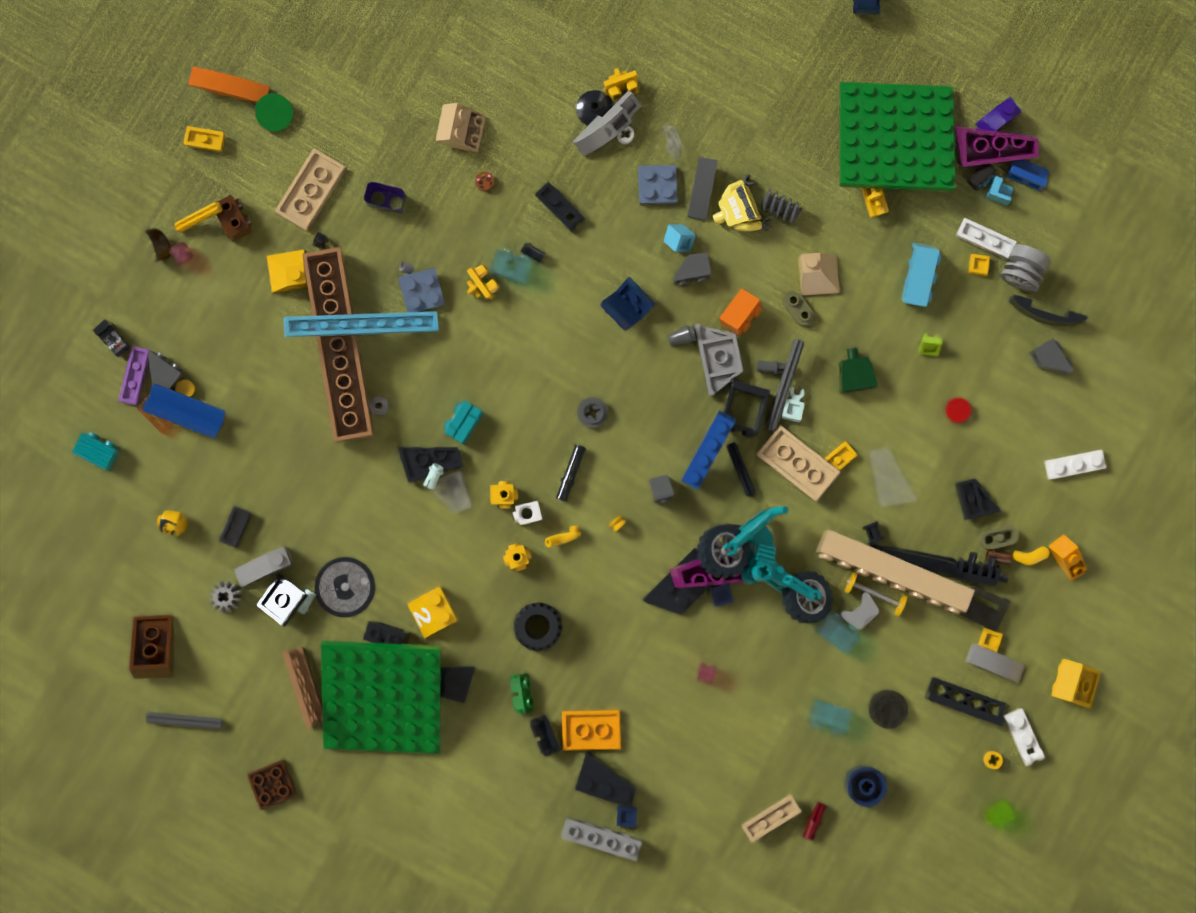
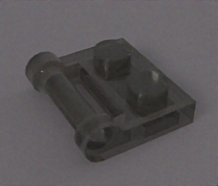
(983, 614)

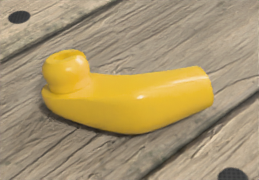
(562, 538)
(1033, 557)

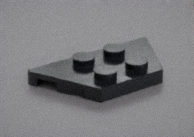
(673, 598)

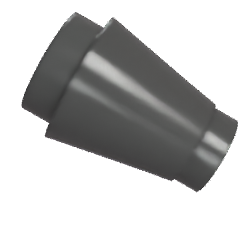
(682, 336)

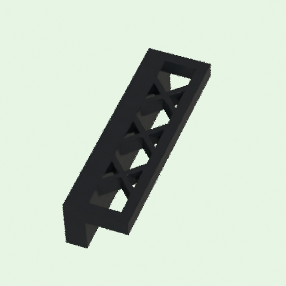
(976, 712)

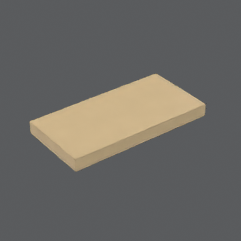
(310, 189)
(798, 463)

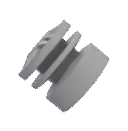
(1025, 268)

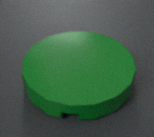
(273, 112)

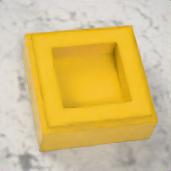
(979, 264)
(990, 639)

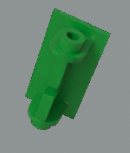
(521, 684)

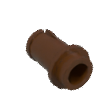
(1002, 558)

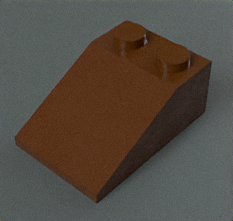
(152, 647)

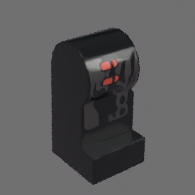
(111, 337)

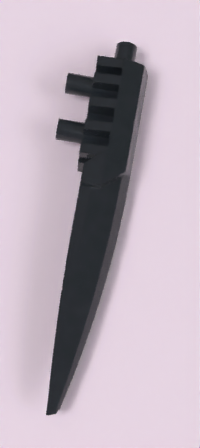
(948, 566)

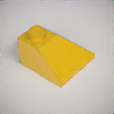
(287, 271)

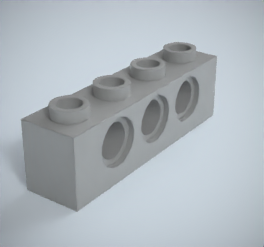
(601, 838)

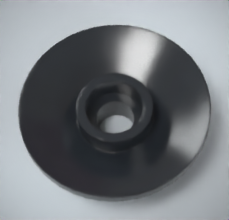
(584, 103)

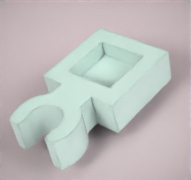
(793, 408)

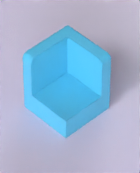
(999, 192)
(679, 238)

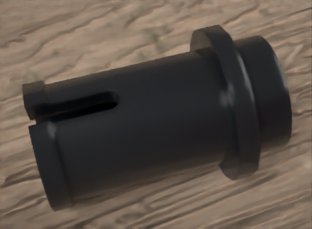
(532, 252)

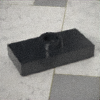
(235, 527)

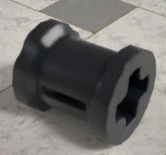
(873, 533)

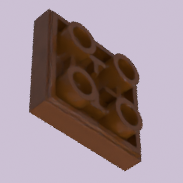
(272, 784)

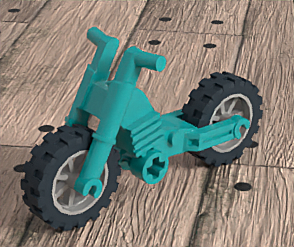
(760, 559)

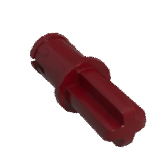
(815, 821)

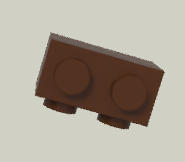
(232, 218)

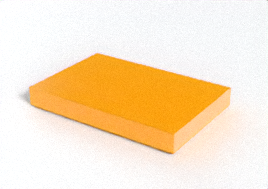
(591, 730)

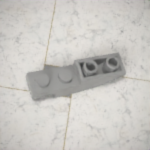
(609, 126)

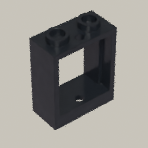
(753, 391)
(384, 633)

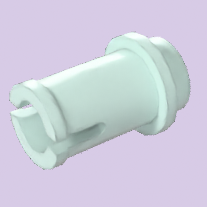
(433, 476)
(307, 602)

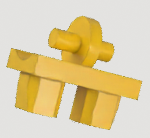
(620, 82)
(875, 201)
(488, 289)

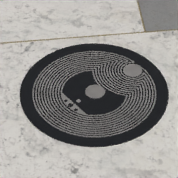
(344, 587)

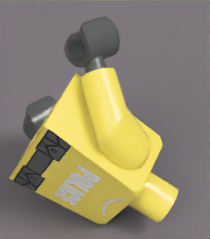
(740, 208)

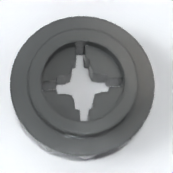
(583, 409)

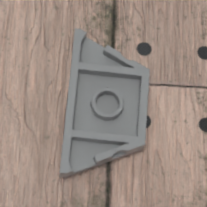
(718, 356)

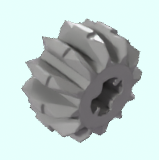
(225, 589)

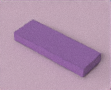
(134, 376)

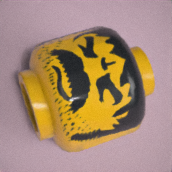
(172, 523)

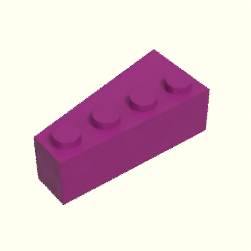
(990, 146)
(693, 575)

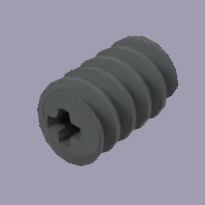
(781, 206)

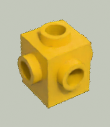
(496, 494)
(524, 560)

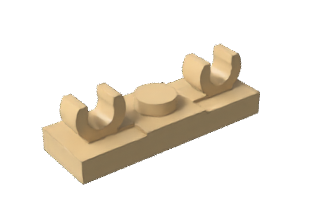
(771, 818)

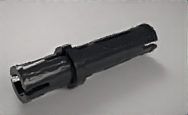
(563, 493)

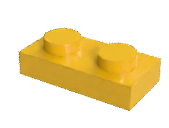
(204, 139)

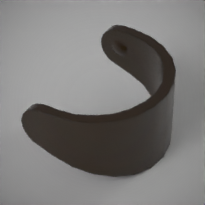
(160, 244)

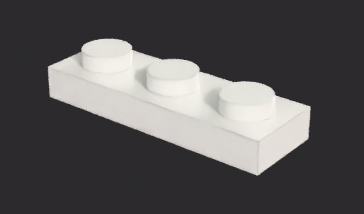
(985, 238)
(1075, 464)

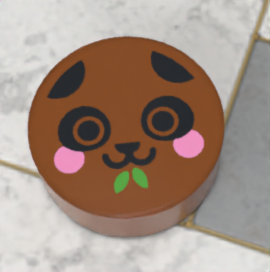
(484, 181)

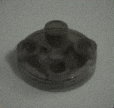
(887, 709)

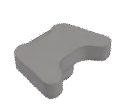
(863, 614)

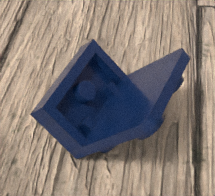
(628, 304)

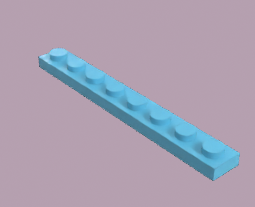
(360, 324)

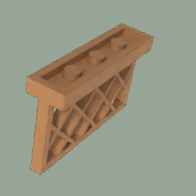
(304, 686)

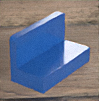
(1028, 174)

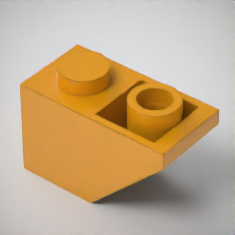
(1068, 557)

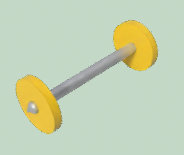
(900, 605)

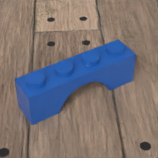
(708, 449)

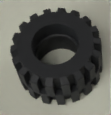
(525, 638)

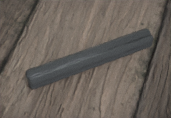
(184, 720)

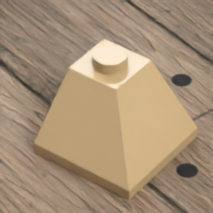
(818, 274)

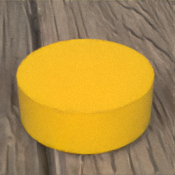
(186, 388)

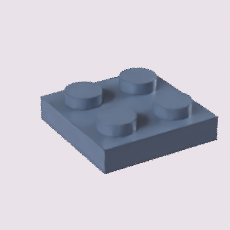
(657, 184)
(421, 290)

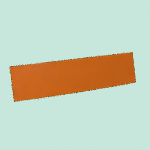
(227, 85)

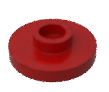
(958, 410)

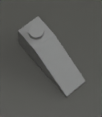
(264, 566)

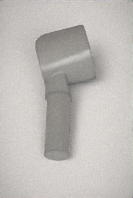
(406, 267)

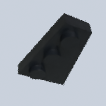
(419, 459)

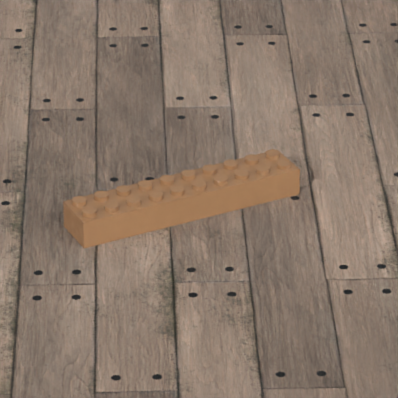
(340, 354)

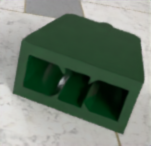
(856, 373)

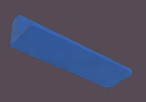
(184, 411)

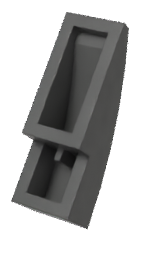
(702, 188)

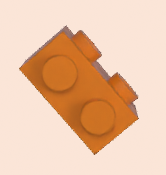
(741, 312)

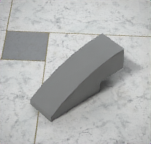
(994, 663)

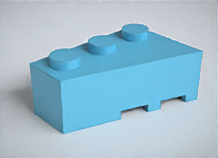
(921, 274)

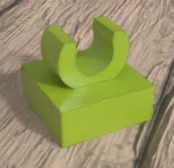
(930, 345)

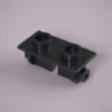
(541, 728)

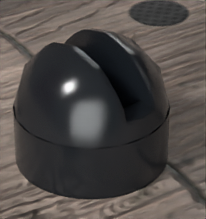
(320, 240)

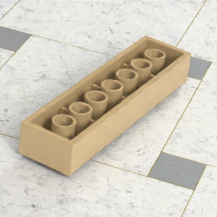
(894, 571)

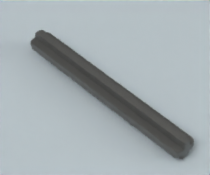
(785, 384)

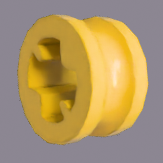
(617, 523)
(998, 763)

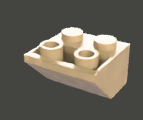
(460, 127)

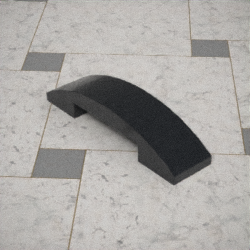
(1024, 306)

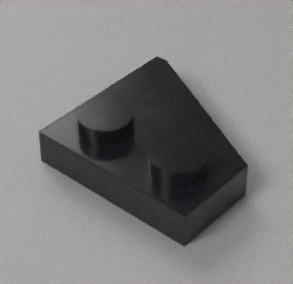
(974, 500)

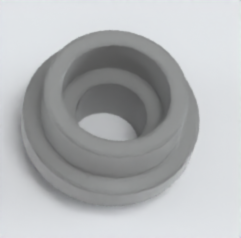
(385, 406)

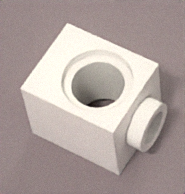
(536, 516)

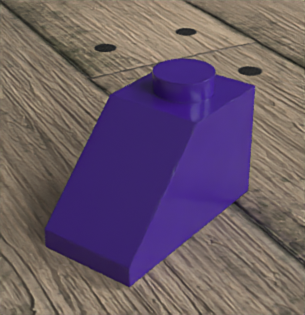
(1000, 116)

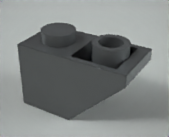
(694, 268)
(1050, 358)
(164, 373)
(661, 489)

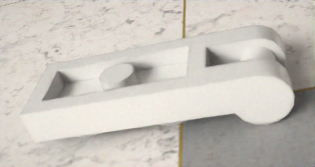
(1023, 736)

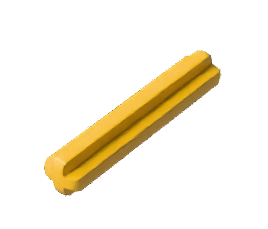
(198, 217)

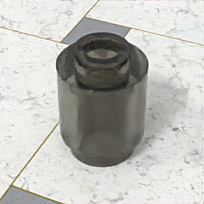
(982, 176)

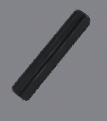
(741, 469)

